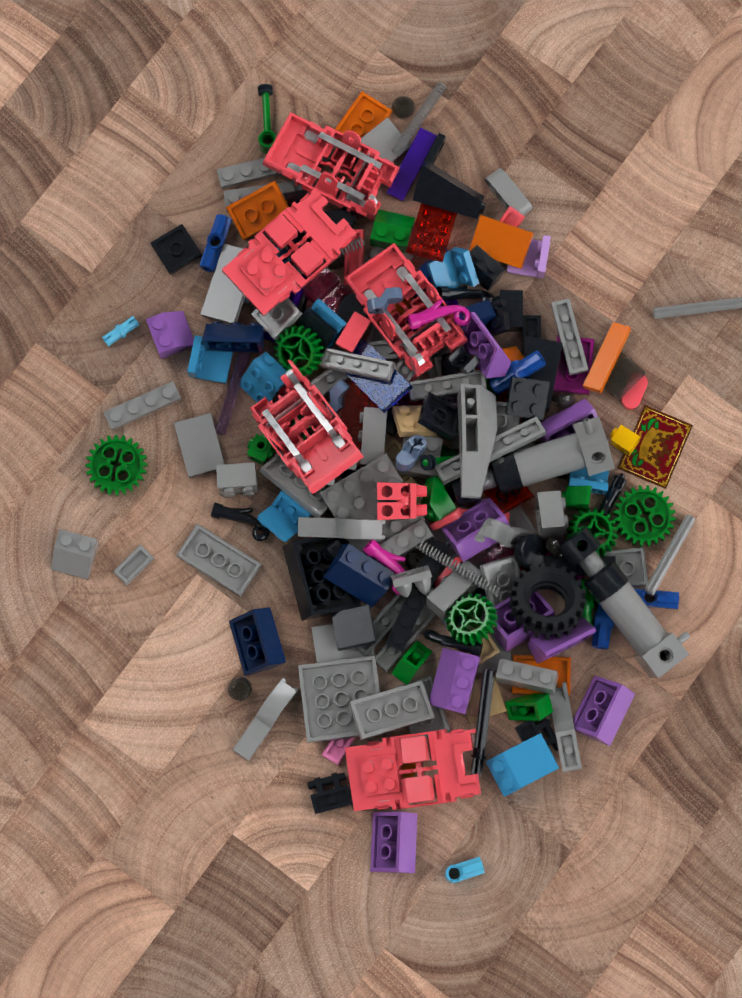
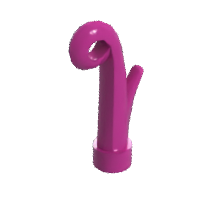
(432, 313)
(388, 559)

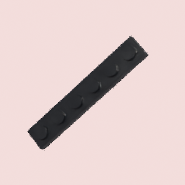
(414, 602)

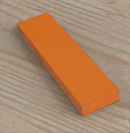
(607, 357)

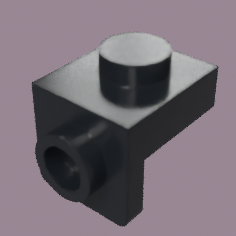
(463, 361)

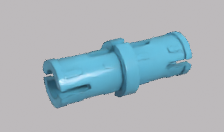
(120, 331)

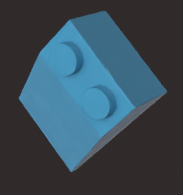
(522, 765)

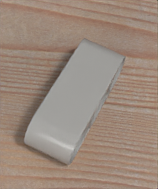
(507, 191)

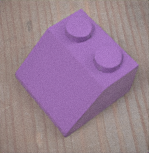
(170, 333)

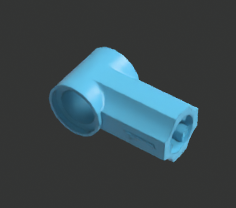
(466, 870)

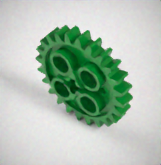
(133, 469)
(627, 522)

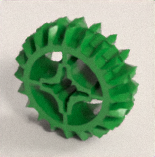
(284, 346)
(599, 533)
(476, 606)

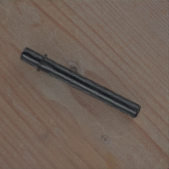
(482, 721)

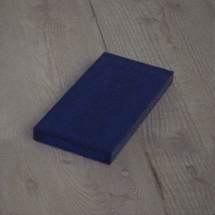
(380, 392)

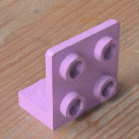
(535, 260)

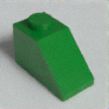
(577, 497)
(437, 500)
(411, 662)
(529, 707)

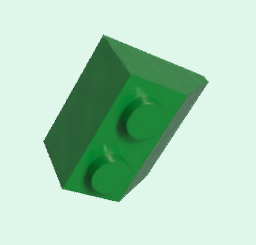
(391, 229)

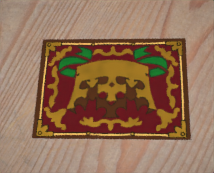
(659, 447)

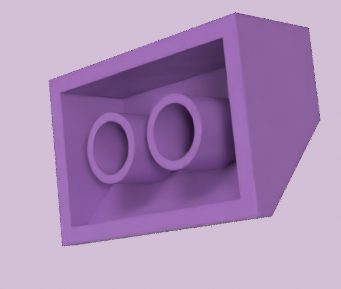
(481, 343)
(562, 422)
(463, 530)
(507, 632)
(545, 649)
(454, 680)
(602, 710)
(393, 842)

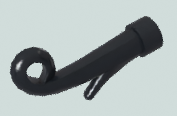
(463, 293)
(240, 515)
(451, 642)

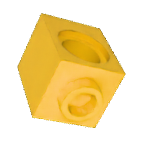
(624, 439)

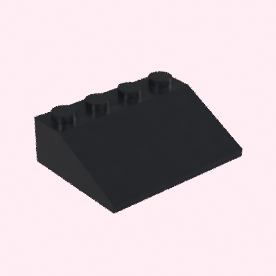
(313, 593)

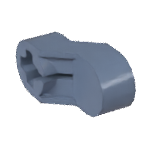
(380, 304)
(336, 396)
(416, 446)

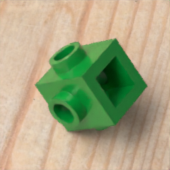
(257, 454)

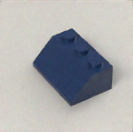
(234, 337)
(359, 575)
(257, 641)

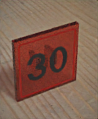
(510, 500)

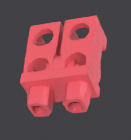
(405, 497)

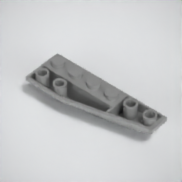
(476, 436)

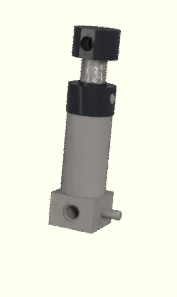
(517, 469)
(624, 606)

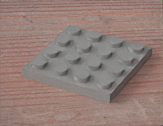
(357, 498)
(329, 689)

